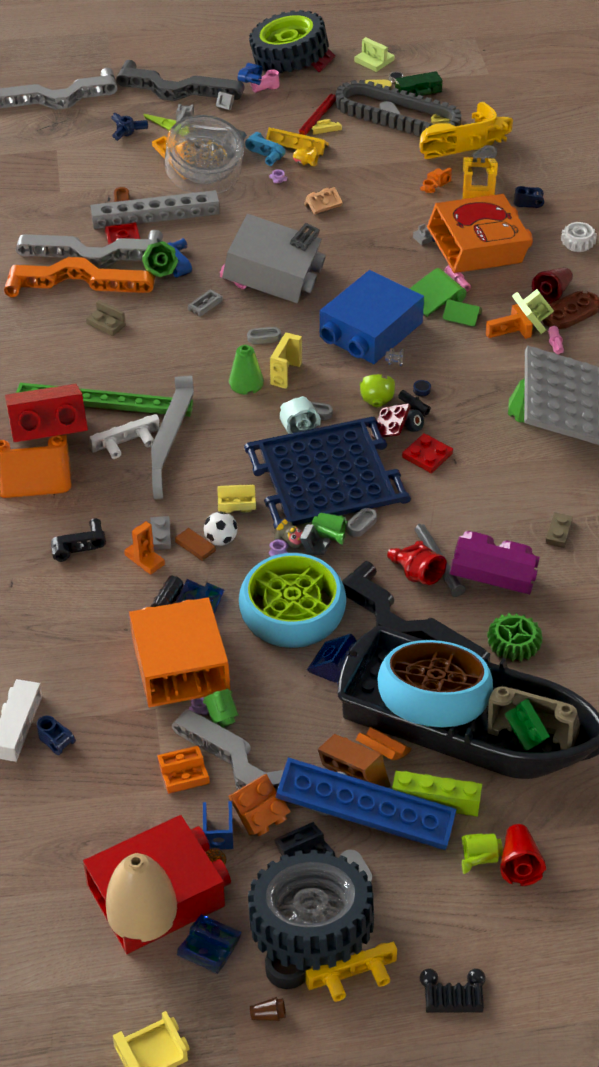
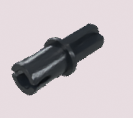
(414, 402)

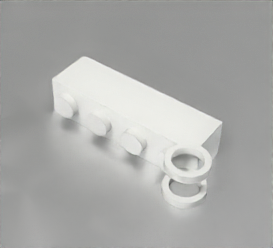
(18, 717)

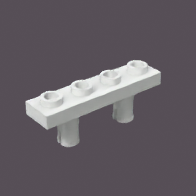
(129, 431)

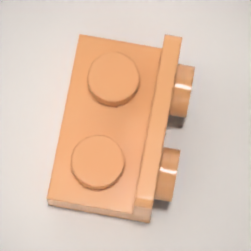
(323, 200)

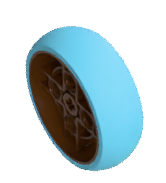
(435, 683)

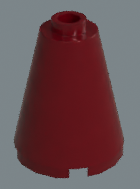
(552, 283)

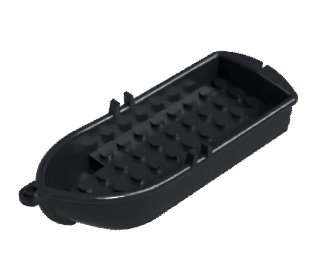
(469, 741)

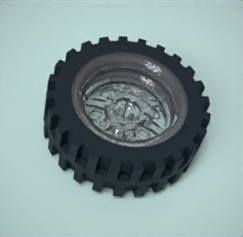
(326, 918)

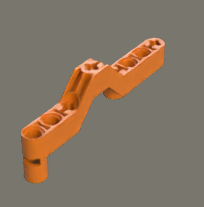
(78, 268)

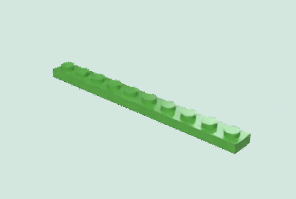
(117, 400)

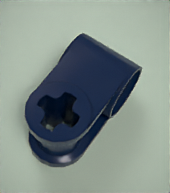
(527, 196)
(54, 734)

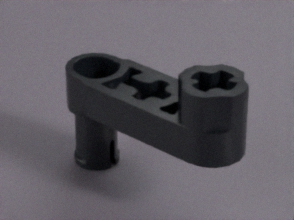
(67, 544)

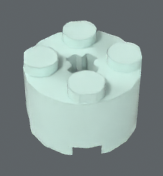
(299, 415)

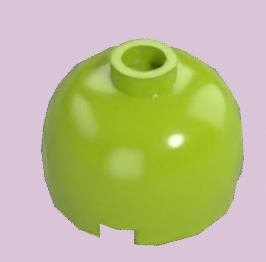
(377, 390)

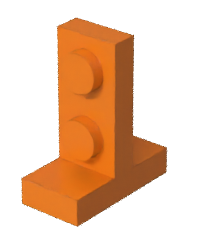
(515, 322)
(142, 549)

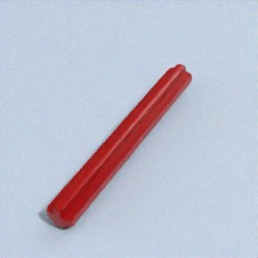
(315, 117)

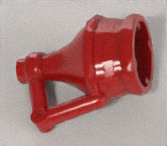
(419, 563)

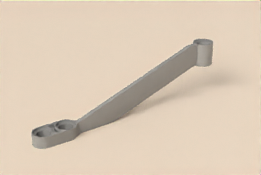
(169, 430)

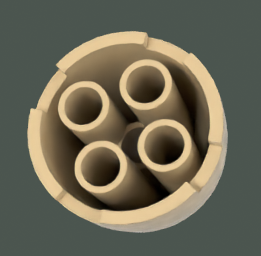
(140, 899)

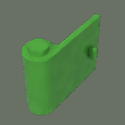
(436, 289)

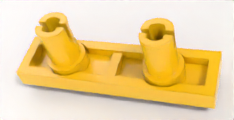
(371, 959)

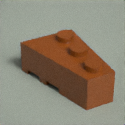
(354, 760)

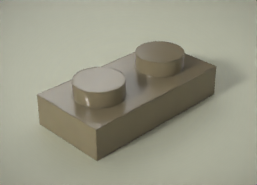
(559, 530)

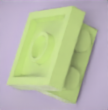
(373, 55)
(535, 308)

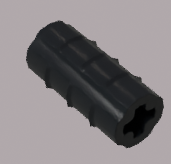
(168, 592)

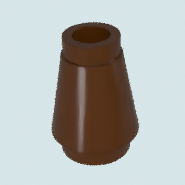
(268, 1010)

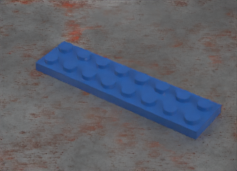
(366, 803)

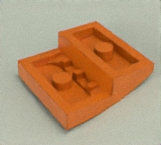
(383, 744)
(183, 769)

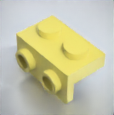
(236, 498)

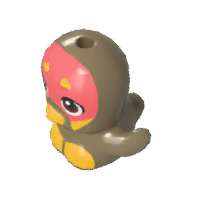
(289, 533)

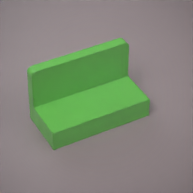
(461, 312)

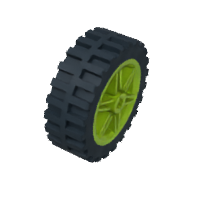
(289, 41)

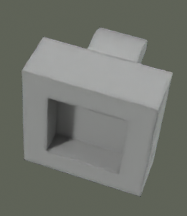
(225, 100)
(422, 235)

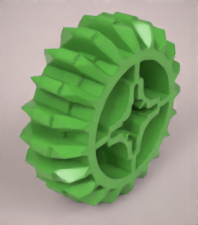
(514, 637)

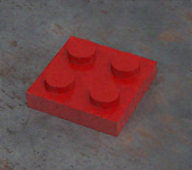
(427, 453)

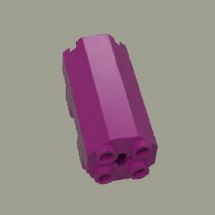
(502, 566)

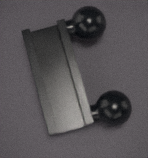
(453, 998)

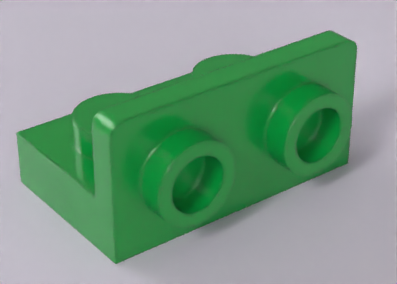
(527, 725)

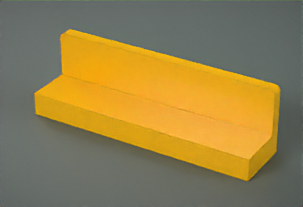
(296, 141)

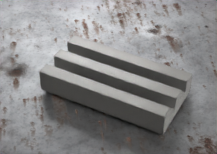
(206, 301)

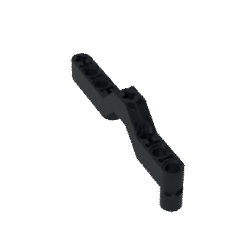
(378, 601)

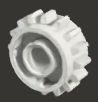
(578, 236)

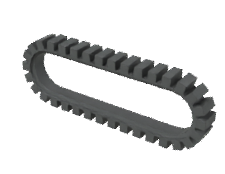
(402, 99)

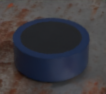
(422, 388)

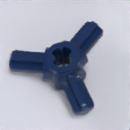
(126, 126)

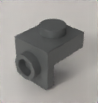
(312, 542)

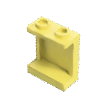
(286, 353)
(153, 1045)

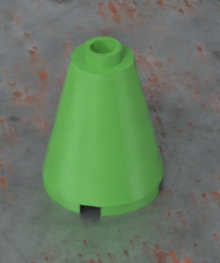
(245, 371)

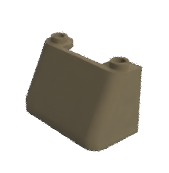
(556, 716)

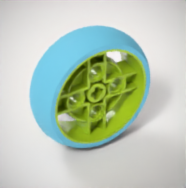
(292, 600)

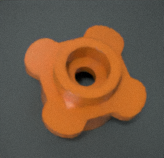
(429, 186)

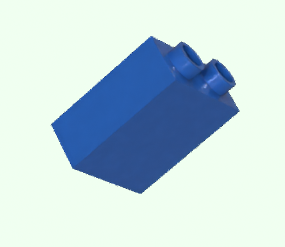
(371, 316)

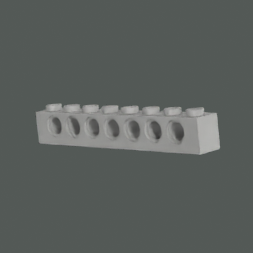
(155, 209)

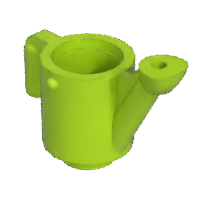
(480, 850)

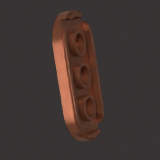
(572, 309)

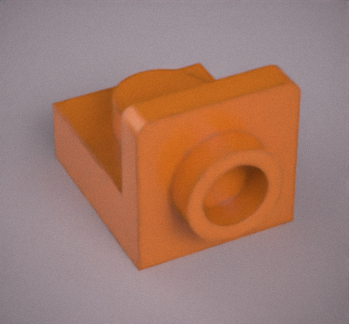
(440, 176)

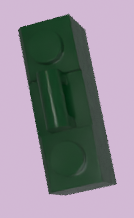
(420, 84)

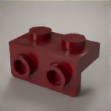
(324, 61)

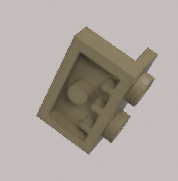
(107, 319)

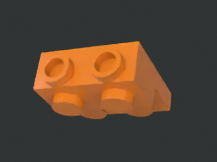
(258, 806)

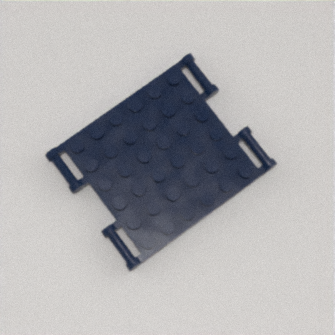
(326, 471)

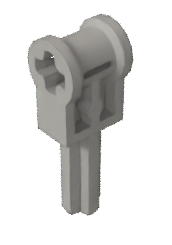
(184, 111)

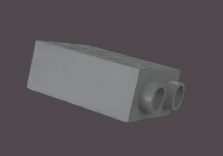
(267, 261)

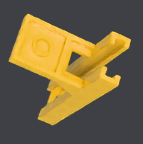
(473, 191)

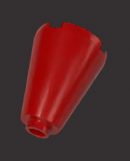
(521, 857)

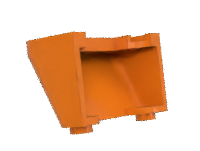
(35, 469)

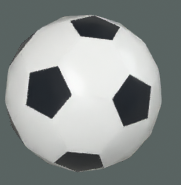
(220, 528)

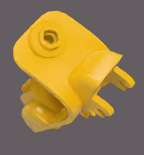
(448, 139)

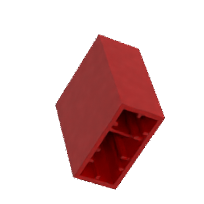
(46, 412)
(182, 855)

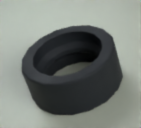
(281, 980)

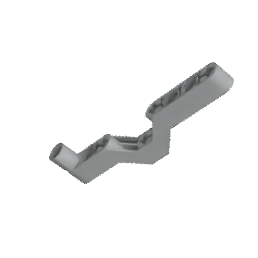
(62, 97)
(72, 247)
(224, 746)

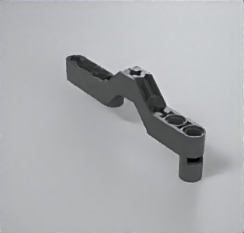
(173, 90)

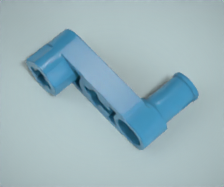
(273, 151)

